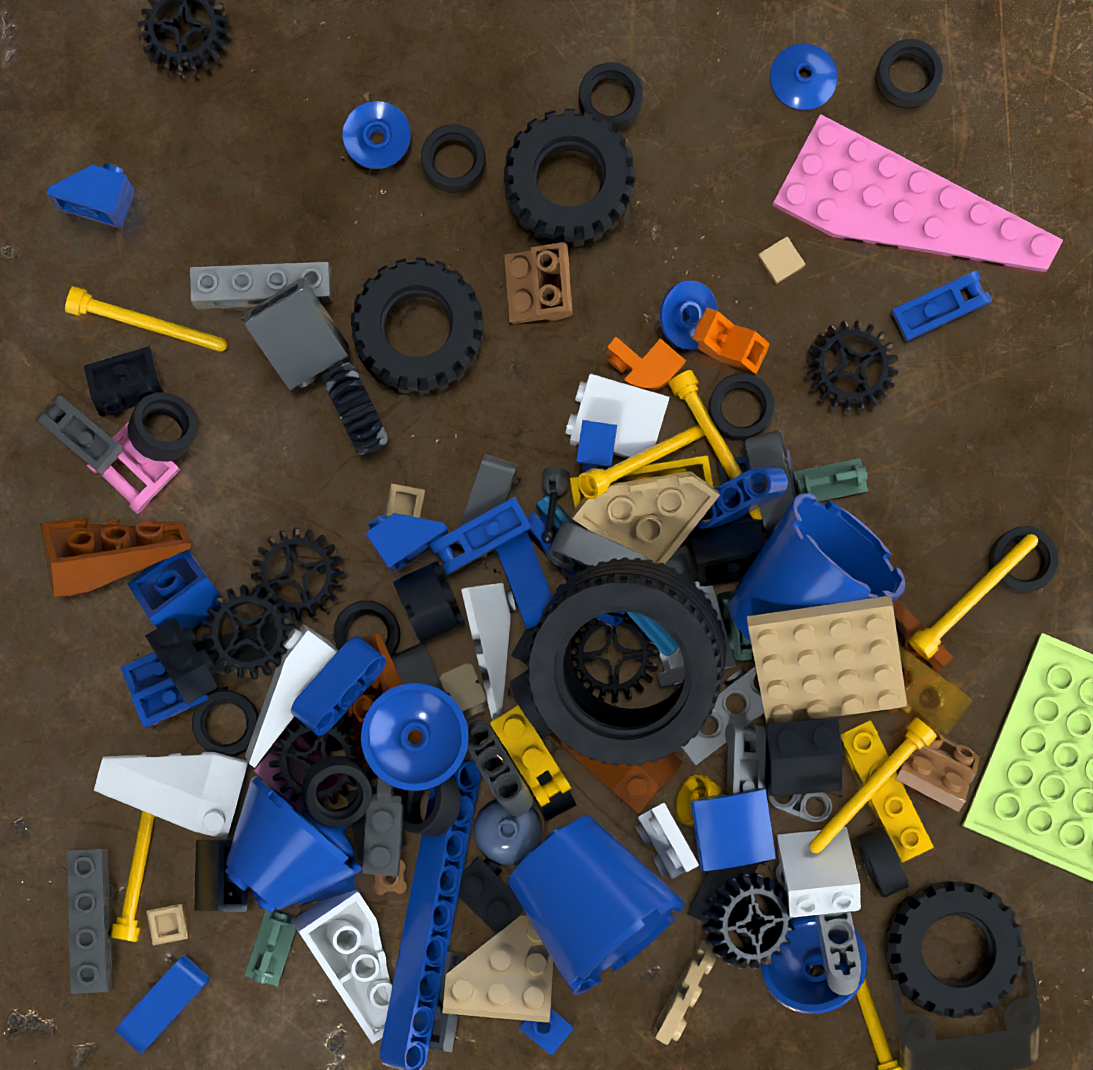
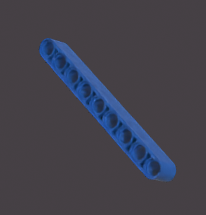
(428, 932)

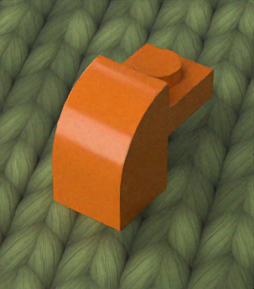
(729, 342)
(652, 371)

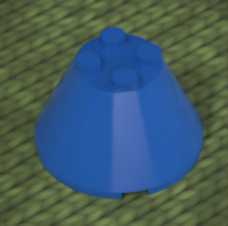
(282, 851)

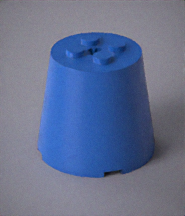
(815, 560)
(591, 901)

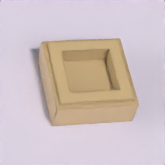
(781, 260)
(405, 501)
(167, 924)

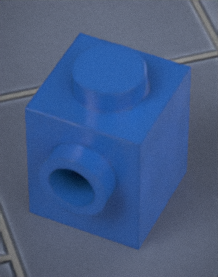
(596, 444)
(548, 1035)

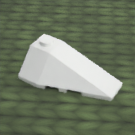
(490, 623)
(304, 659)
(184, 790)
(350, 951)

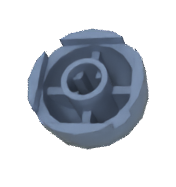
(505, 836)

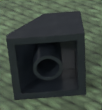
(804, 757)

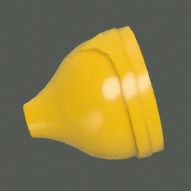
(694, 788)

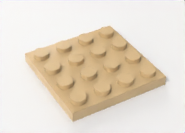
(828, 660)

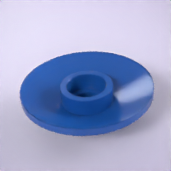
(801, 92)
(371, 119)
(692, 299)
(335, 834)

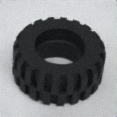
(576, 133)
(408, 281)
(1002, 956)

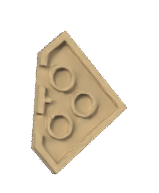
(649, 513)
(503, 977)
(686, 992)

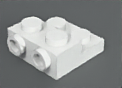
(668, 842)

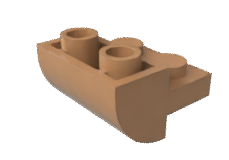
(539, 284)
(941, 771)

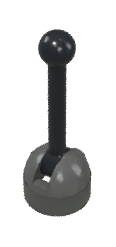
(554, 482)

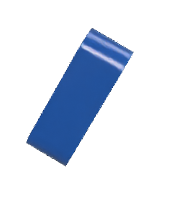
(751, 492)
(525, 578)
(338, 685)
(162, 1004)

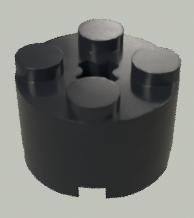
(429, 602)

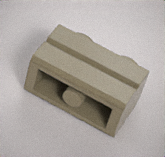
(465, 690)

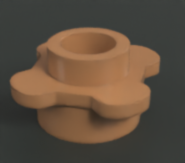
(397, 884)

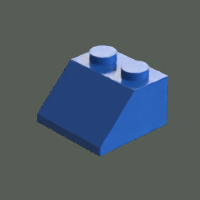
(95, 194)
(403, 538)
(175, 590)

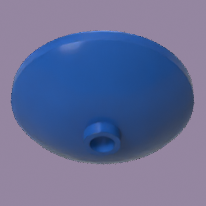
(387, 730)
(791, 975)

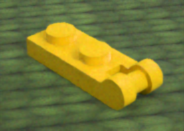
(529, 754)

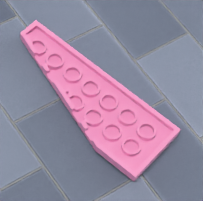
(877, 196)

